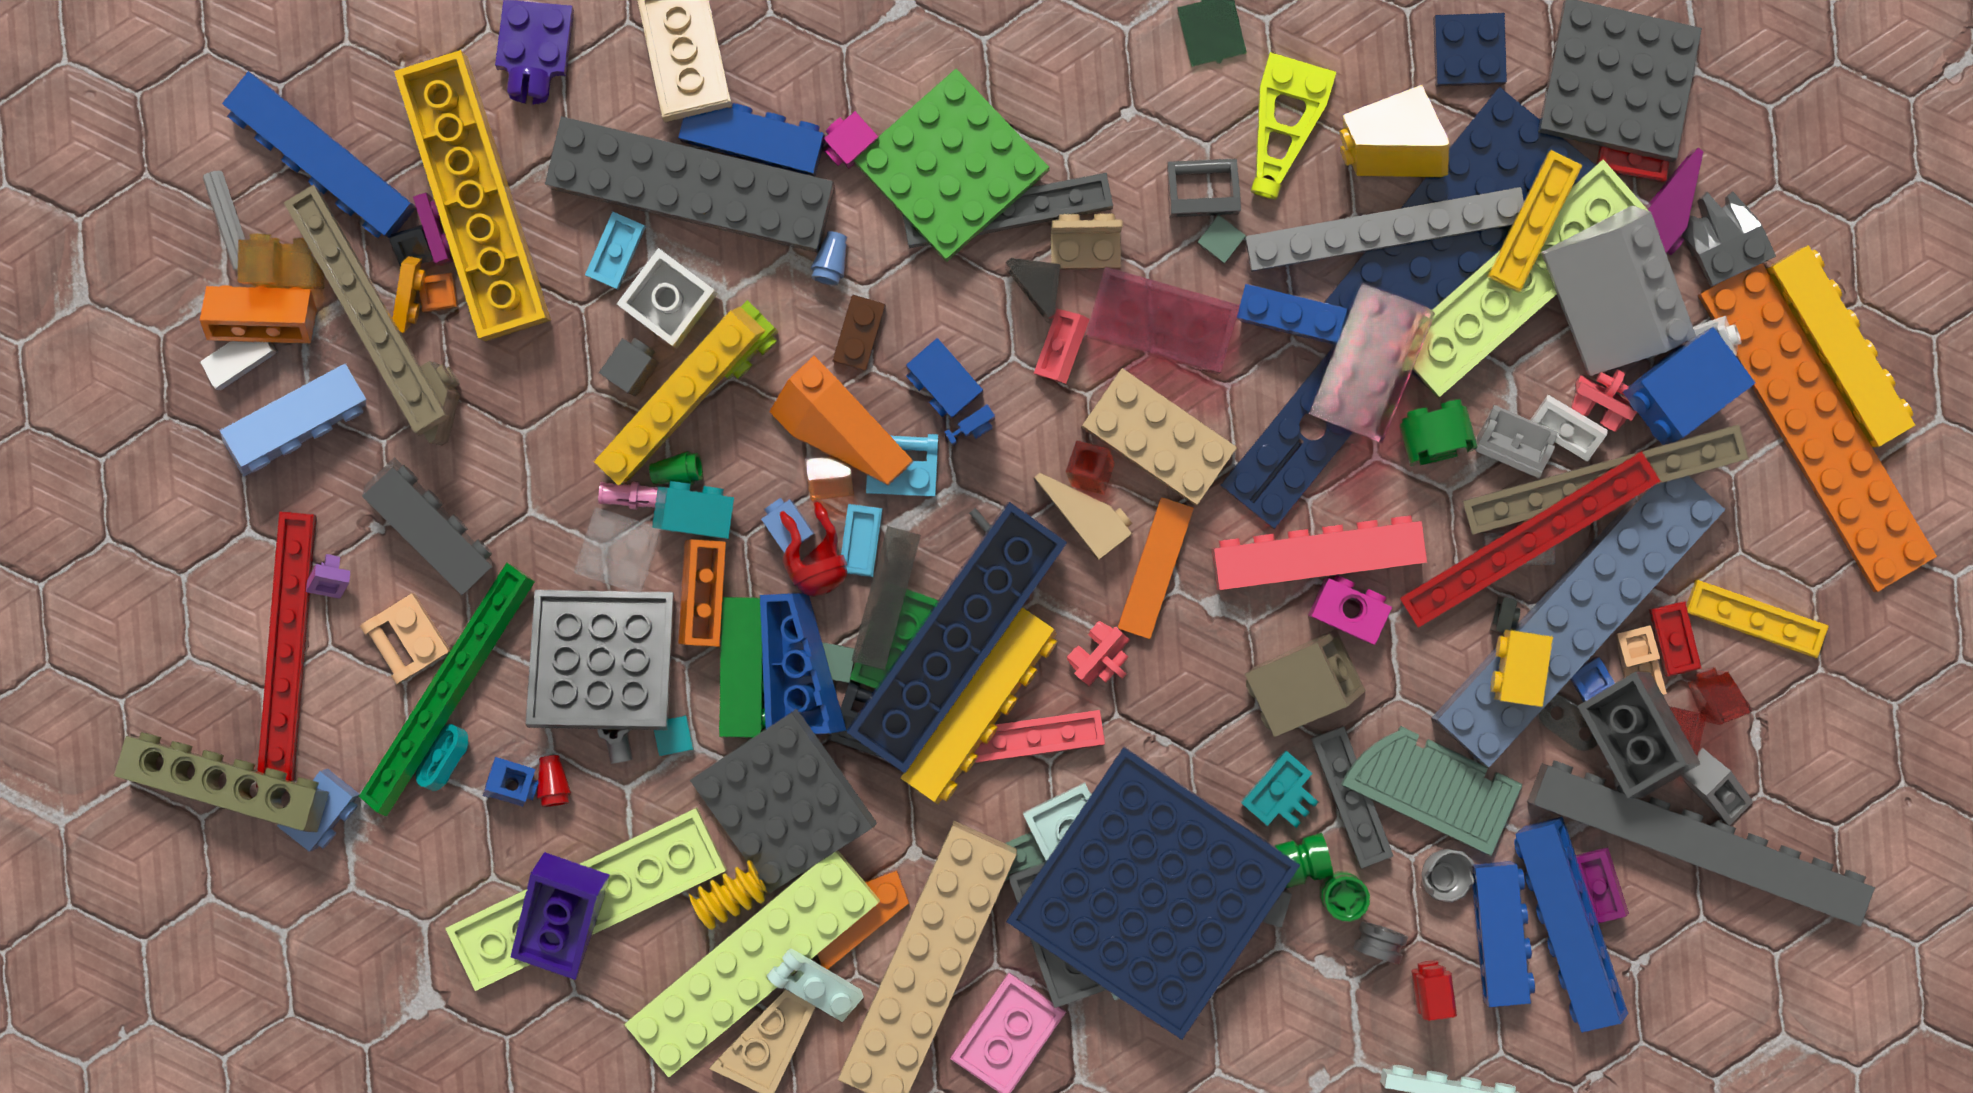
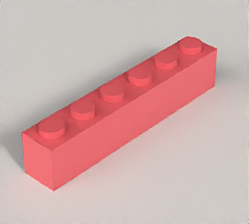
(1319, 555)

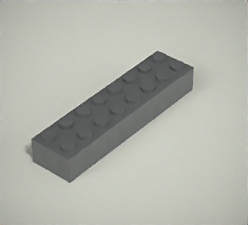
(690, 184)

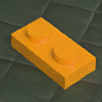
(410, 280)

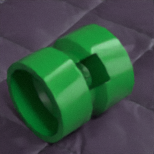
(1311, 856)
(1344, 896)

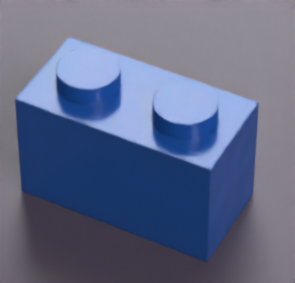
(943, 378)

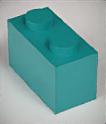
(692, 511)

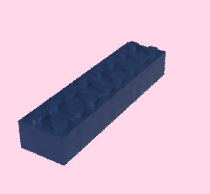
(956, 637)

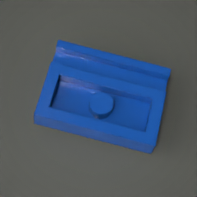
(975, 424)

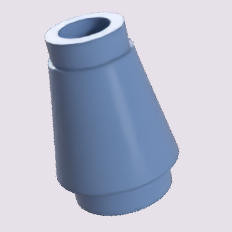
(830, 260)

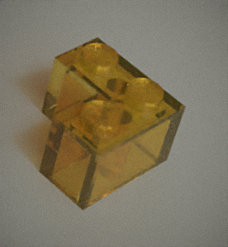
(277, 265)

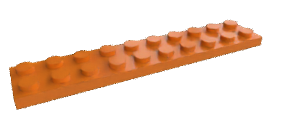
(1820, 429)

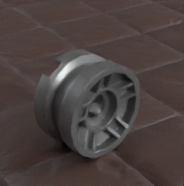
(1380, 942)

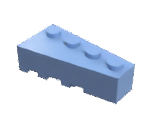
(293, 419)

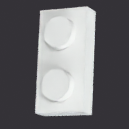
(1574, 430)

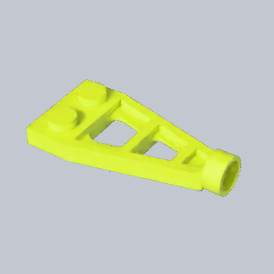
(1297, 81)

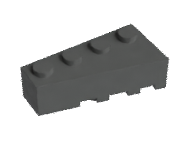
(427, 526)

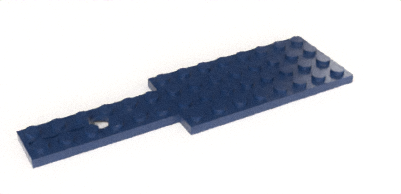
(1490, 155)

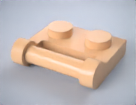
(415, 632)

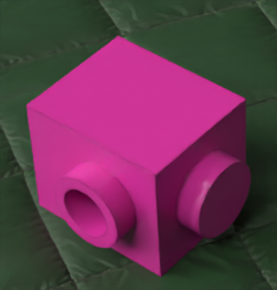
(848, 139)

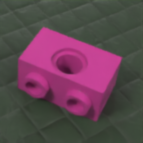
(1329, 609)

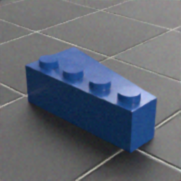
(796, 664)

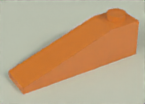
(829, 417)

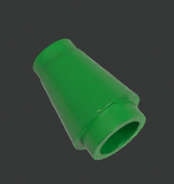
(678, 468)

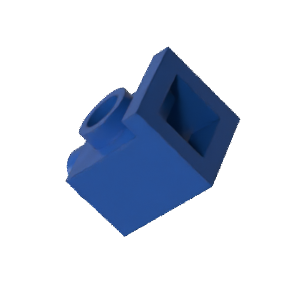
(505, 770)

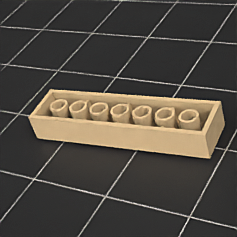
(928, 962)

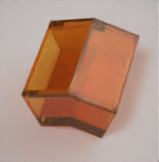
(829, 478)

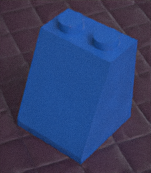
(1688, 386)

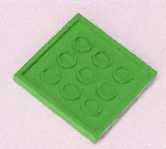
(951, 165)

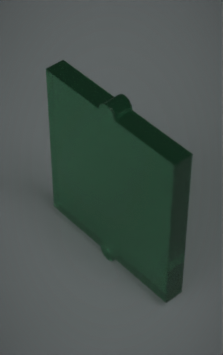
(1211, 31)

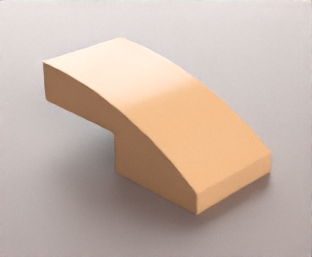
(1640, 653)

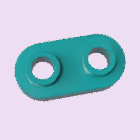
(442, 758)

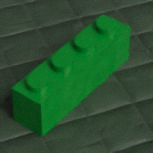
(741, 668)

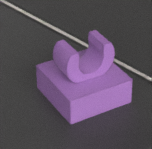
(328, 578)

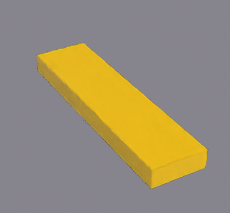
(1534, 221)
(1756, 619)

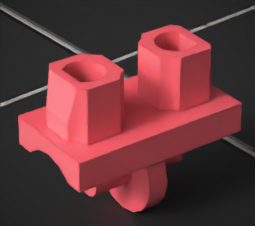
(1590, 393)
(1104, 659)

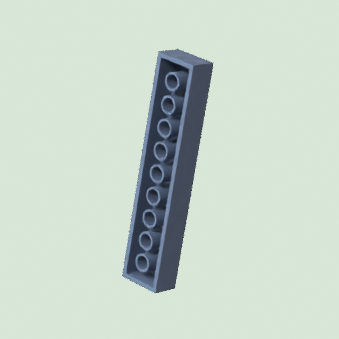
(1585, 608)

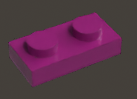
(433, 229)
(1602, 885)

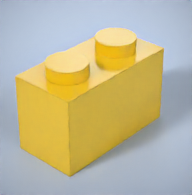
(1521, 668)

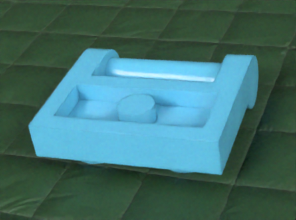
(919, 477)

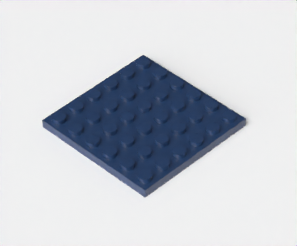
(1153, 892)

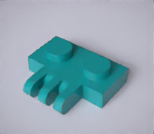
(1280, 791)

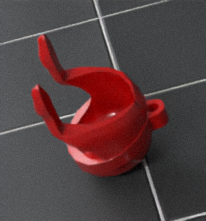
(823, 567)

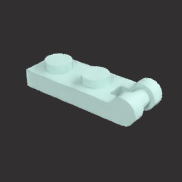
(816, 985)

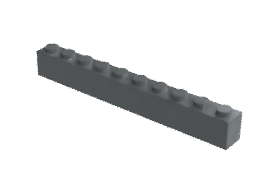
(1701, 844)

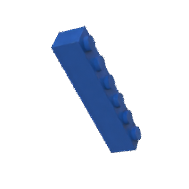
(318, 155)
(1570, 924)

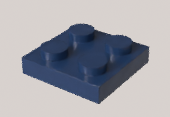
(1470, 49)

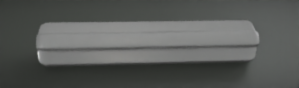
(225, 213)

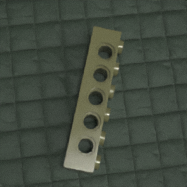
(138, 765)

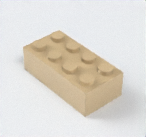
(1159, 437)

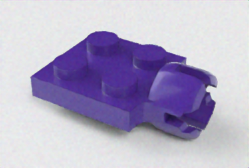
(533, 47)

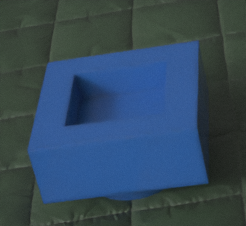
(1592, 679)

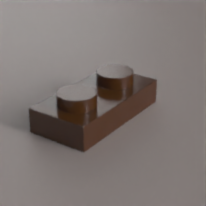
(859, 332)

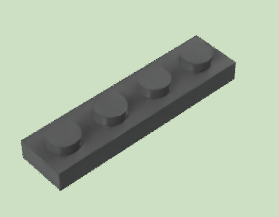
(1355, 810)

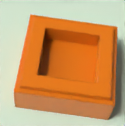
(438, 293)

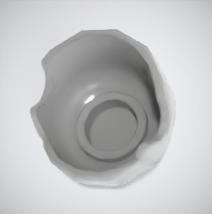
(1447, 875)

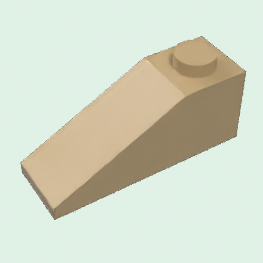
(1092, 519)

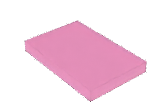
(1007, 1034)

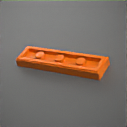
(1155, 567)

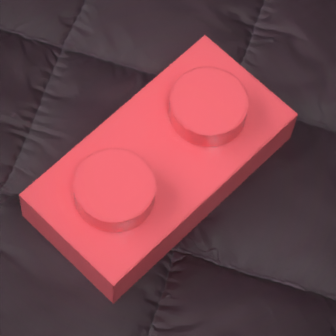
(1061, 346)

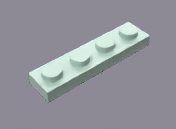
(1403, 1079)

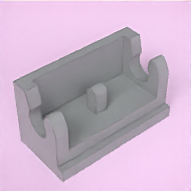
(1516, 441)

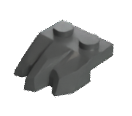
(1726, 238)

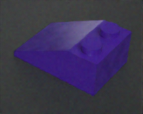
(559, 915)

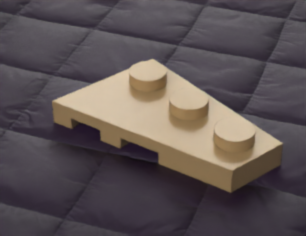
(767, 1045)

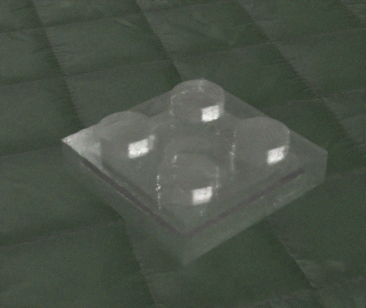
(617, 550)

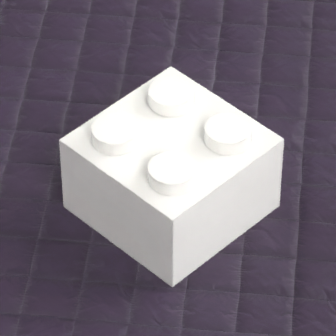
(667, 298)

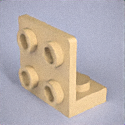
(1086, 242)

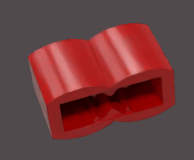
(1433, 991)

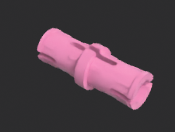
(627, 495)

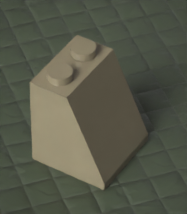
(1304, 683)

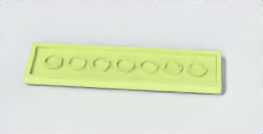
(1486, 312)
(641, 875)
(736, 971)

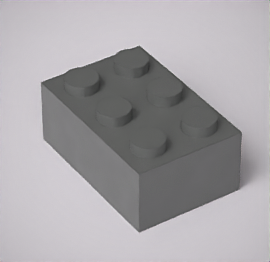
(1638, 734)

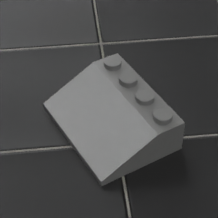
(1618, 291)

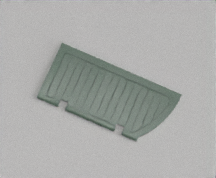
(1435, 788)

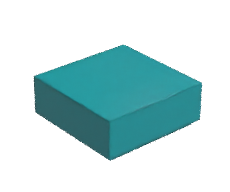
(676, 738)

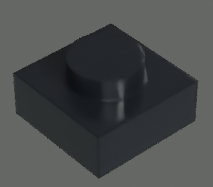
(411, 243)

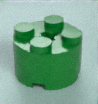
(1437, 434)

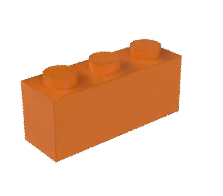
(258, 314)
(702, 593)

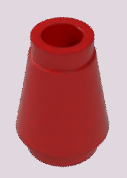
(552, 782)

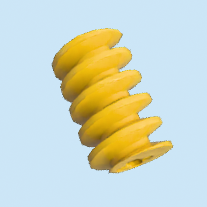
(729, 896)

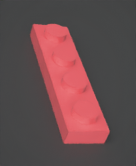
(1043, 736)

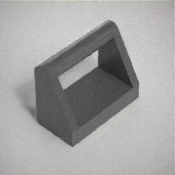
(1203, 206)

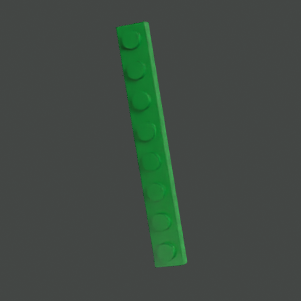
(446, 689)

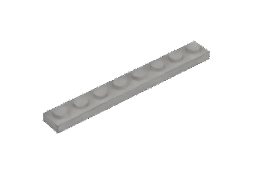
(1383, 229)

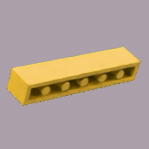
(1841, 346)
(679, 395)
(980, 706)

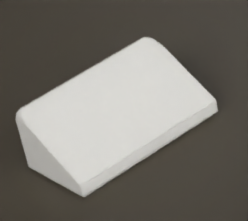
(235, 361)

